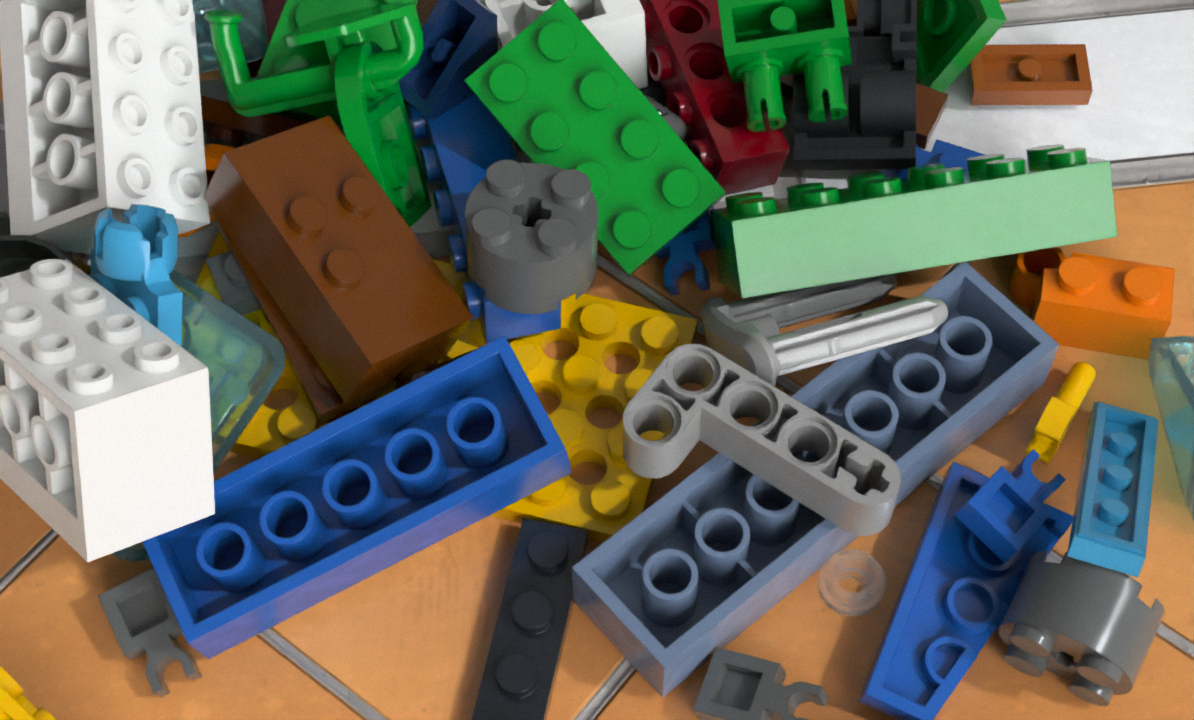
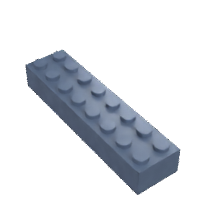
(735, 546)

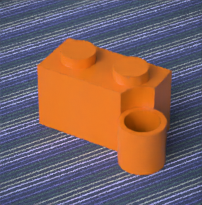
(1095, 300)

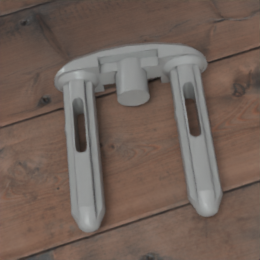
(751, 336)

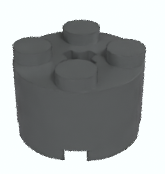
(531, 235)
(1080, 626)

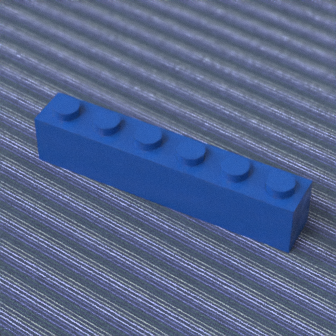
(457, 156)

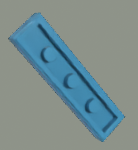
(1114, 490)

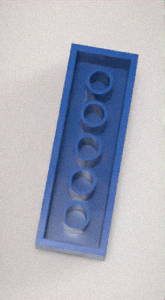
(358, 497)

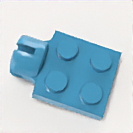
(136, 262)

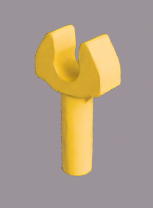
(1060, 411)

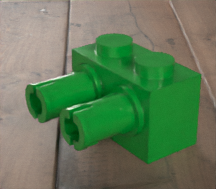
(785, 39)

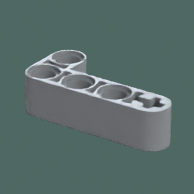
(763, 448)

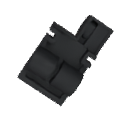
(878, 97)

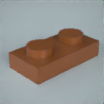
(1030, 75)

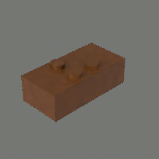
(336, 256)

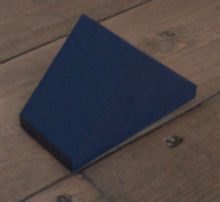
(456, 43)

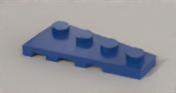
(947, 605)

